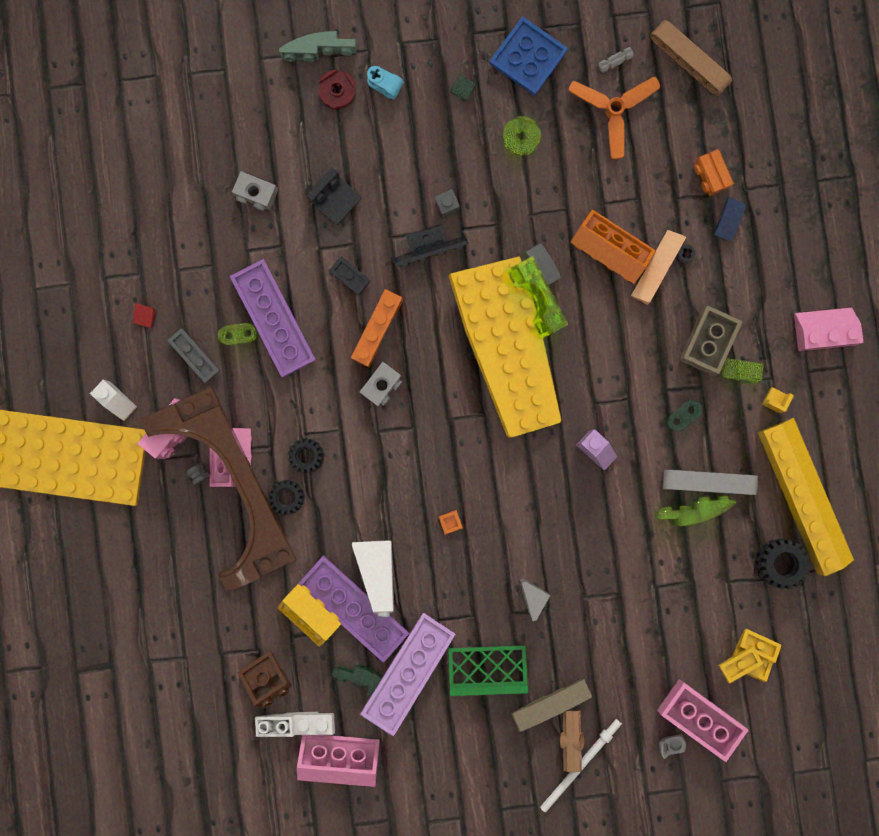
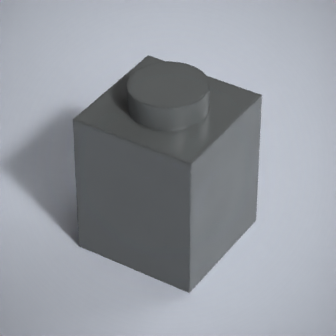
(447, 204)

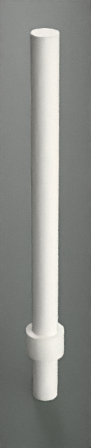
(605, 736)

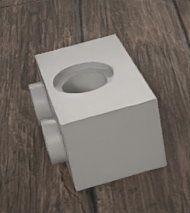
(246, 183)
(383, 373)

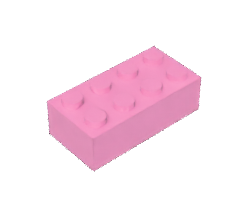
(702, 720)

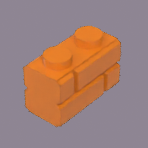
(713, 173)

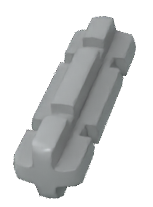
(615, 60)

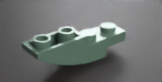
(309, 46)

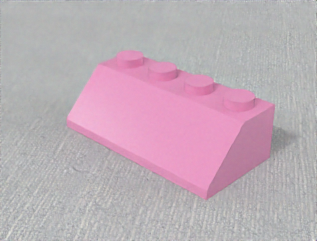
(338, 760)

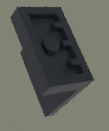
(333, 196)

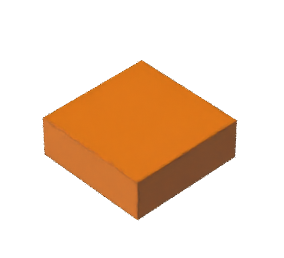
(450, 522)

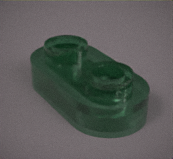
(684, 417)

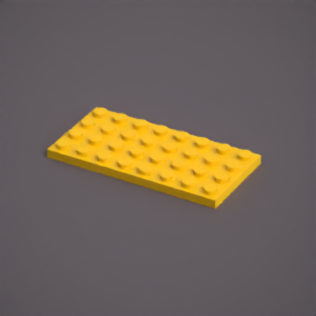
(70, 457)

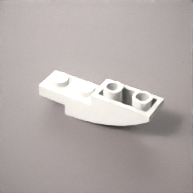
(295, 724)

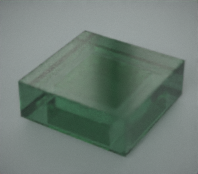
(462, 88)

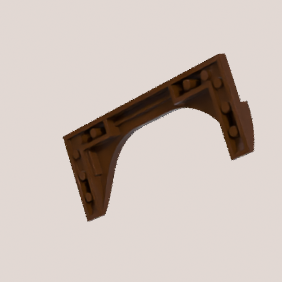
(205, 420)

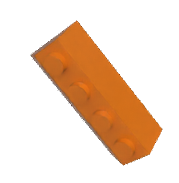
(613, 246)

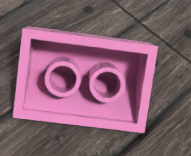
(827, 329)
(218, 472)

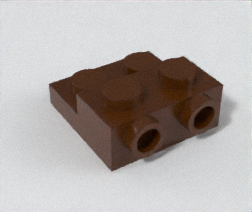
(264, 680)

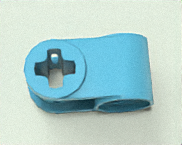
(387, 83)

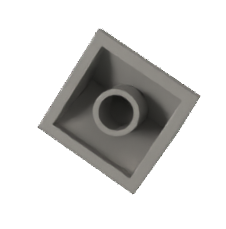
(534, 597)

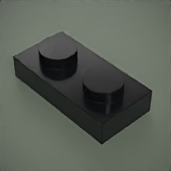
(349, 275)

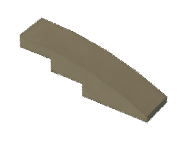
(551, 705)

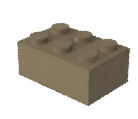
(710, 340)

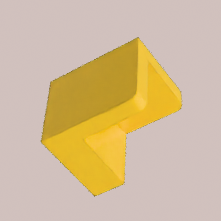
(777, 400)

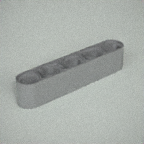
(710, 482)

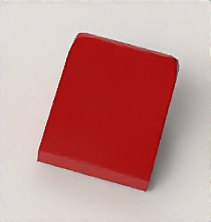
(144, 315)

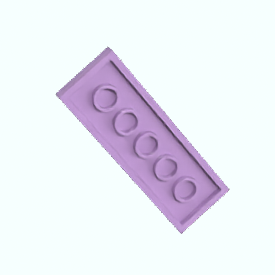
(407, 674)

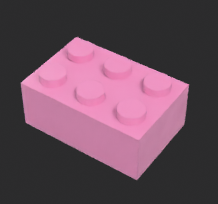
(161, 445)

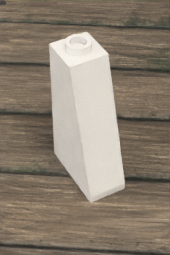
(377, 573)

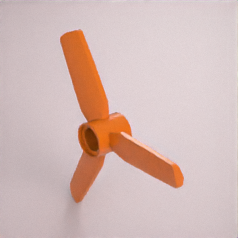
(627, 101)

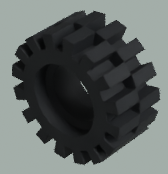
(298, 447)
(276, 503)

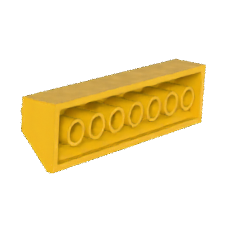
(806, 497)

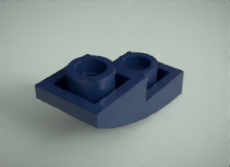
(730, 219)

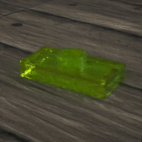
(742, 370)

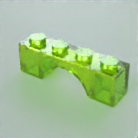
(549, 315)

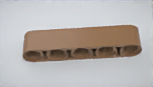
(691, 57)

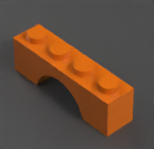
(376, 328)

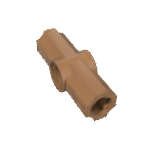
(572, 741)

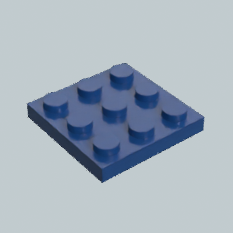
(528, 56)

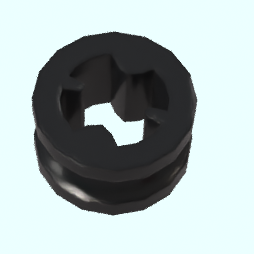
(691, 256)

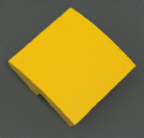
(765, 648)

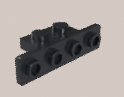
(427, 243)

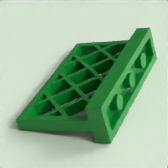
(488, 688)

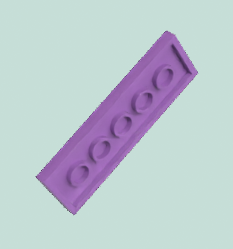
(272, 318)
(354, 609)

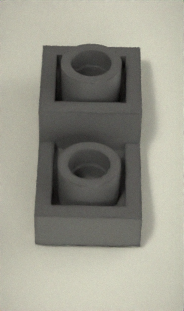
(544, 262)

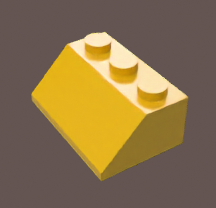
(309, 614)

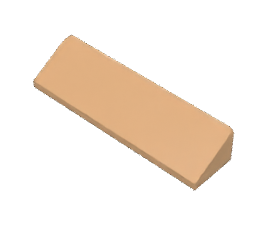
(658, 267)

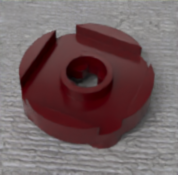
(339, 79)

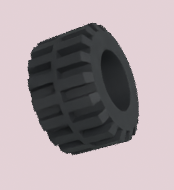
(798, 563)

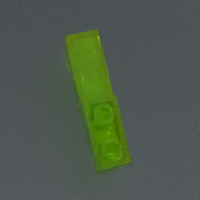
(702, 510)

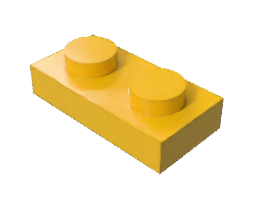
(740, 664)

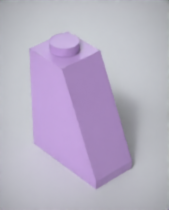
(597, 449)

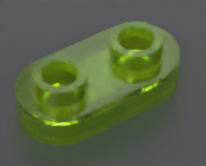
(238, 334)

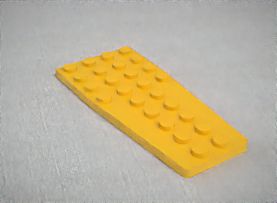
(507, 346)

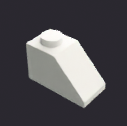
(113, 399)

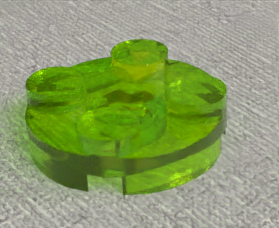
(515, 127)

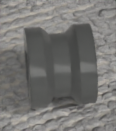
(197, 473)

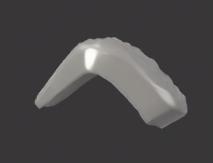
(672, 745)

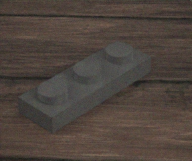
(193, 355)

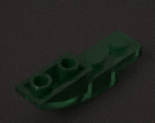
(361, 676)

